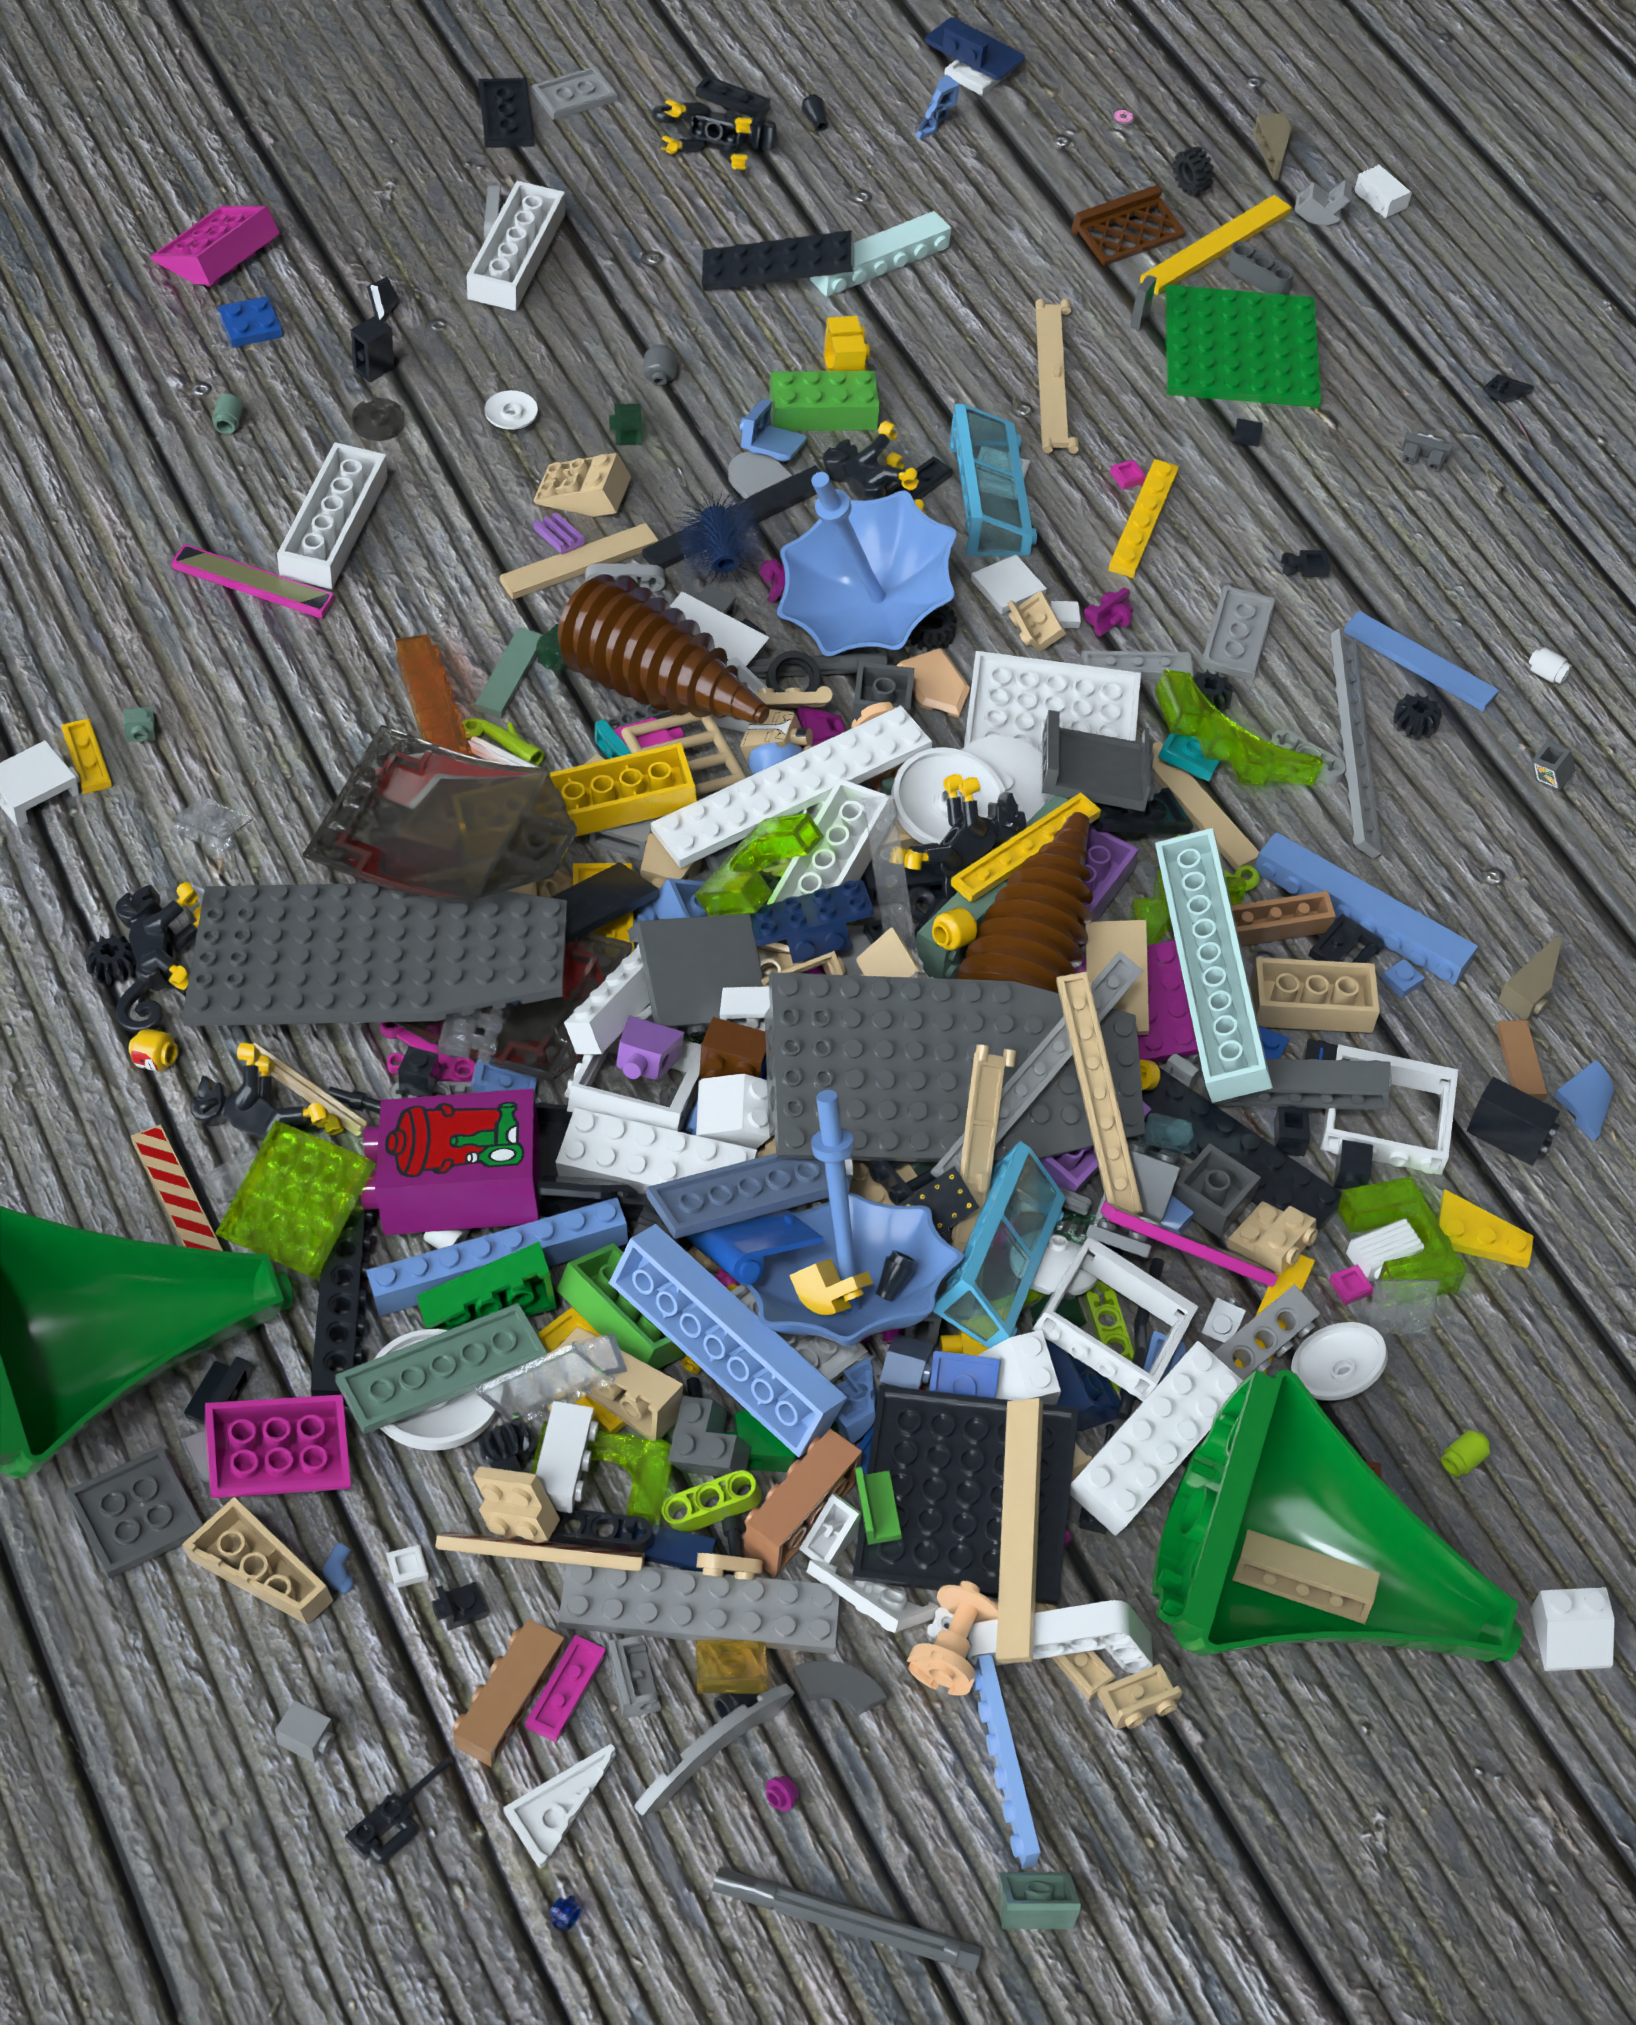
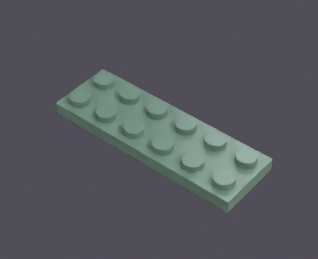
(439, 1368)

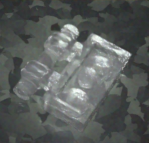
(459, 1034)

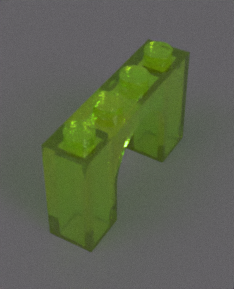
(737, 884)
(1398, 1199)
(642, 1460)

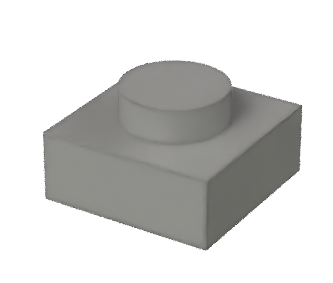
(1182, 1070)

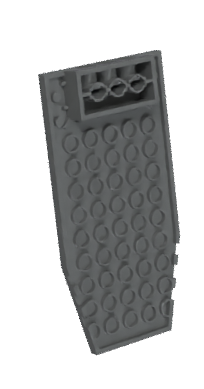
(368, 954)
(906, 1058)

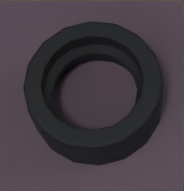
(797, 658)

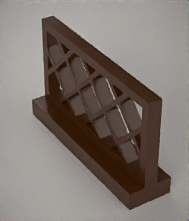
(1118, 212)

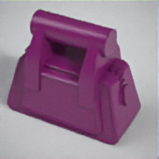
(821, 724)

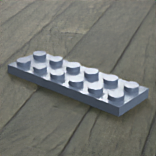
(737, 1193)

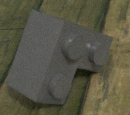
(700, 1442)

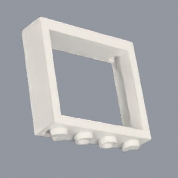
(1412, 1075)
(632, 1109)
(1136, 1286)

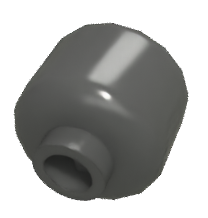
(660, 364)

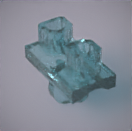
(1168, 1133)

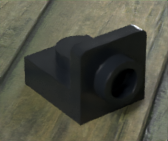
(459, 1606)

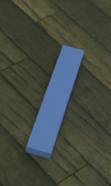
(1421, 661)

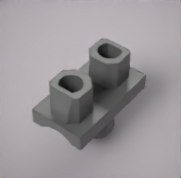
(1426, 446)

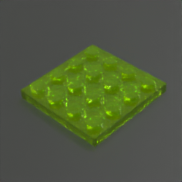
(295, 1199)

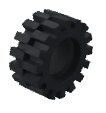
(1193, 170)
(935, 637)

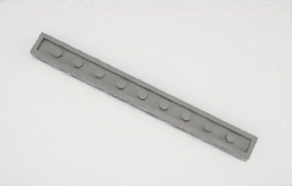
(1355, 743)
(1049, 1057)

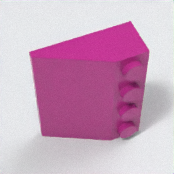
(218, 243)
(276, 1446)

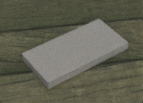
(1238, 633)

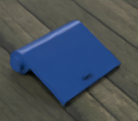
(741, 1245)

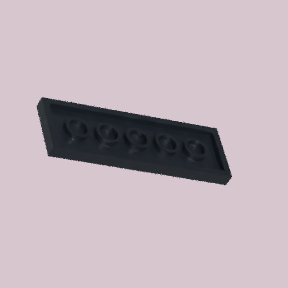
(777, 260)

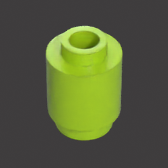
(1465, 1453)

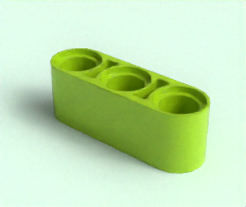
(696, 1498)

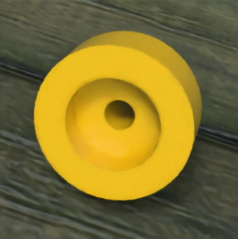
(1149, 1074)

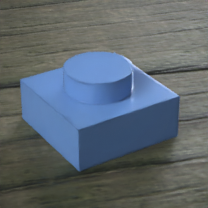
(1403, 978)

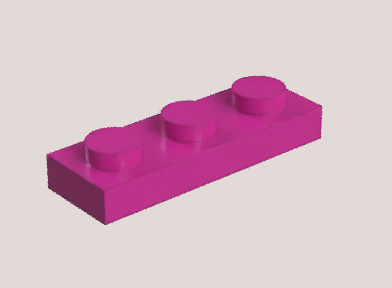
(565, 1688)

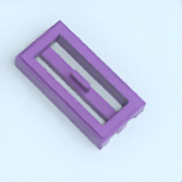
(563, 531)

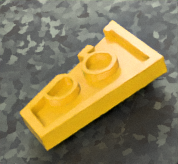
(1482, 1233)

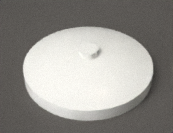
(1018, 769)
(922, 797)
(444, 1424)

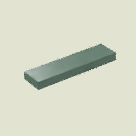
(508, 673)

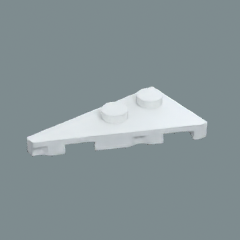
(877, 1600)
(549, 1810)

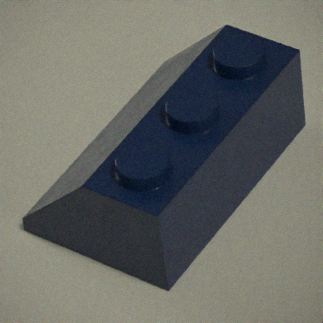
(1083, 1389)

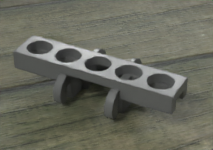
(646, 712)

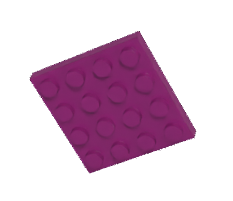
(1169, 1010)

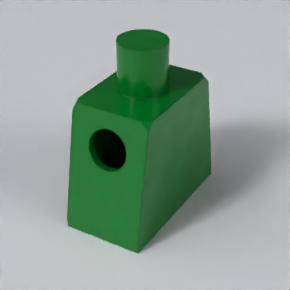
(766, 1450)

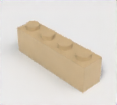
(1306, 1576)

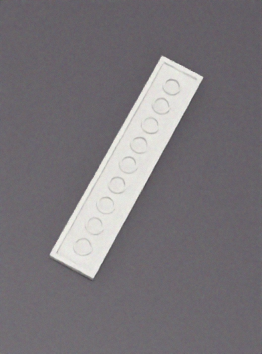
(789, 786)

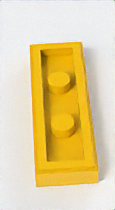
(86, 756)

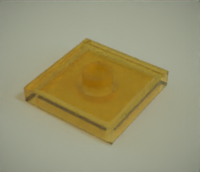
(731, 1666)

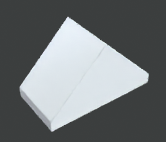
(832, 1530)

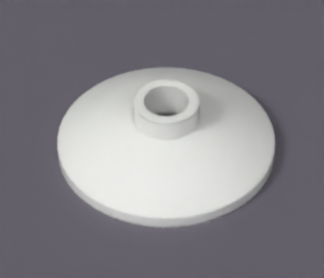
(511, 409)

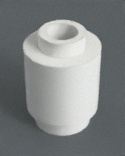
(1550, 665)

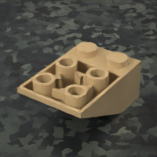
(585, 485)

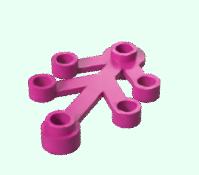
(453, 1067)

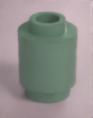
(227, 413)

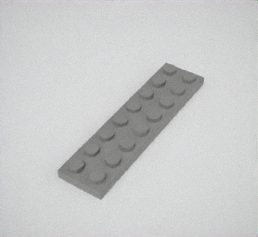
(700, 1607)

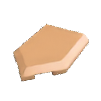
(937, 682)

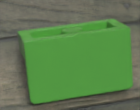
(878, 1506)

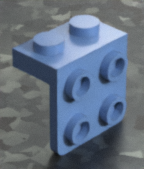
(767, 439)

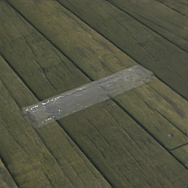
(889, 868)

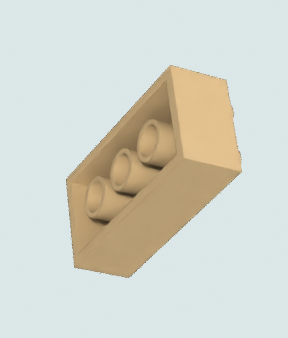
(1315, 994)

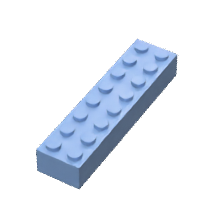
(727, 1339)

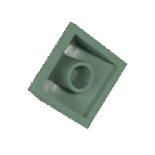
(1038, 1900)

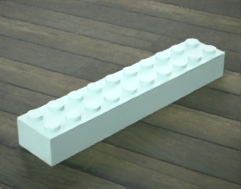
(1213, 966)

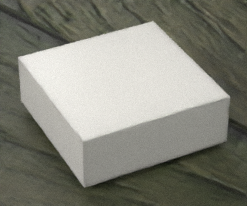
(1067, 613)
(407, 1566)

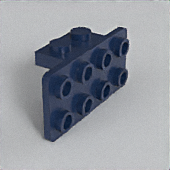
(975, 48)
(814, 921)

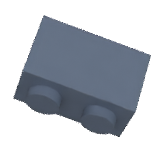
(907, 1362)

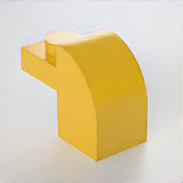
(823, 1290)

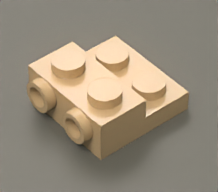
(1274, 1236)
(515, 1504)

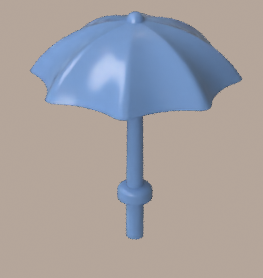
(865, 570)
(857, 1240)

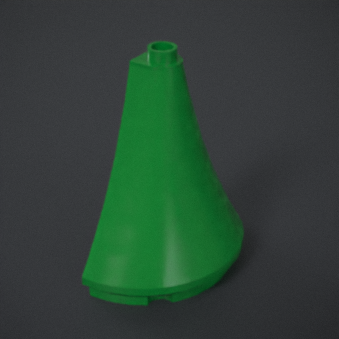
(103, 1317)
(1293, 1476)

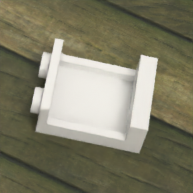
(33, 779)

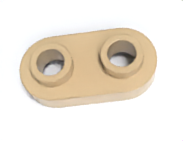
(716, 1564)

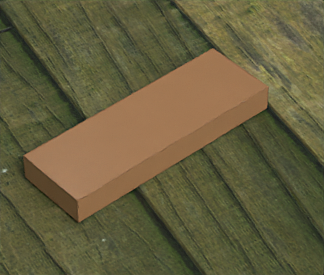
(1521, 1058)

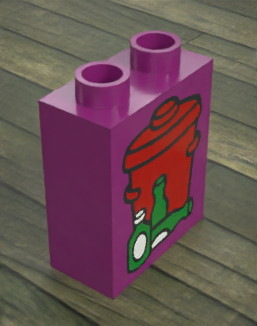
(454, 1162)

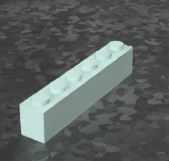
(889, 251)

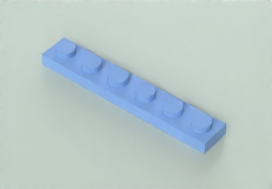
(1007, 1772)

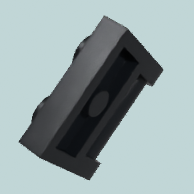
(1342, 938)

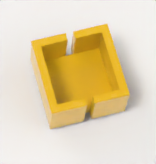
(845, 345)

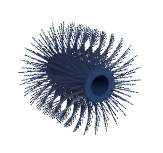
(720, 538)

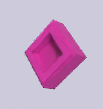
(1127, 474)
(1351, 1284)

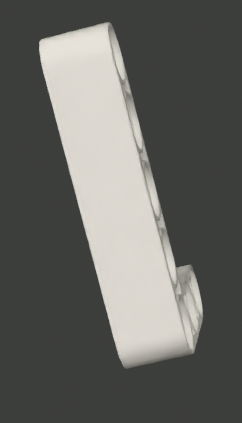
(1078, 1630)

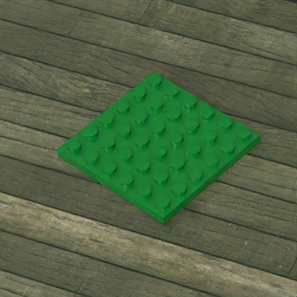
(1241, 346)

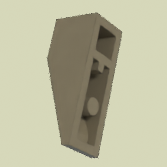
(1272, 137)
(1530, 986)

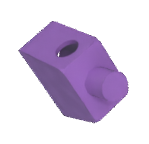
(648, 1048)

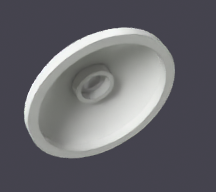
(1055, 1262)
(1340, 1360)

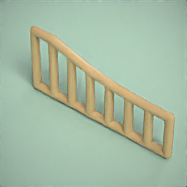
(714, 735)

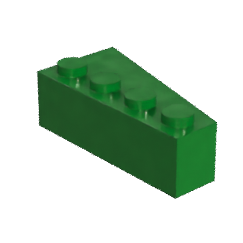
(495, 1286)

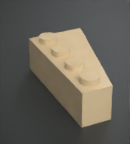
(641, 1396)
(253, 1559)

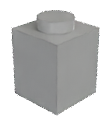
(305, 1732)

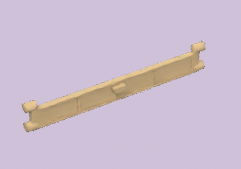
(1052, 376)
(980, 1133)

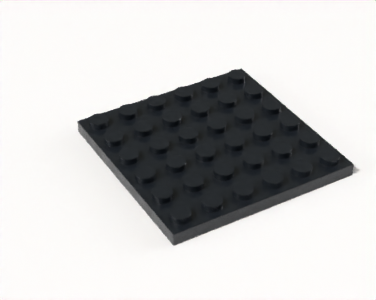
(949, 1491)

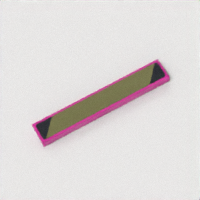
(253, 581)
(1188, 1244)

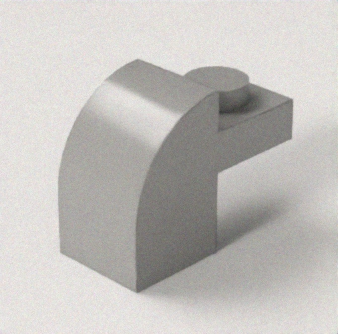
(1322, 207)

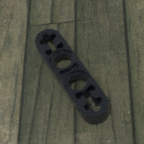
(592, 1520)

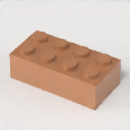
(793, 1507)

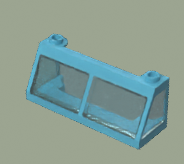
(991, 484)
(1003, 1249)

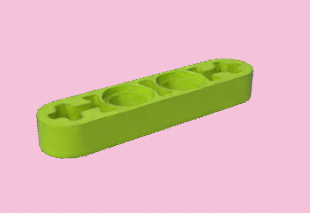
(1108, 1334)

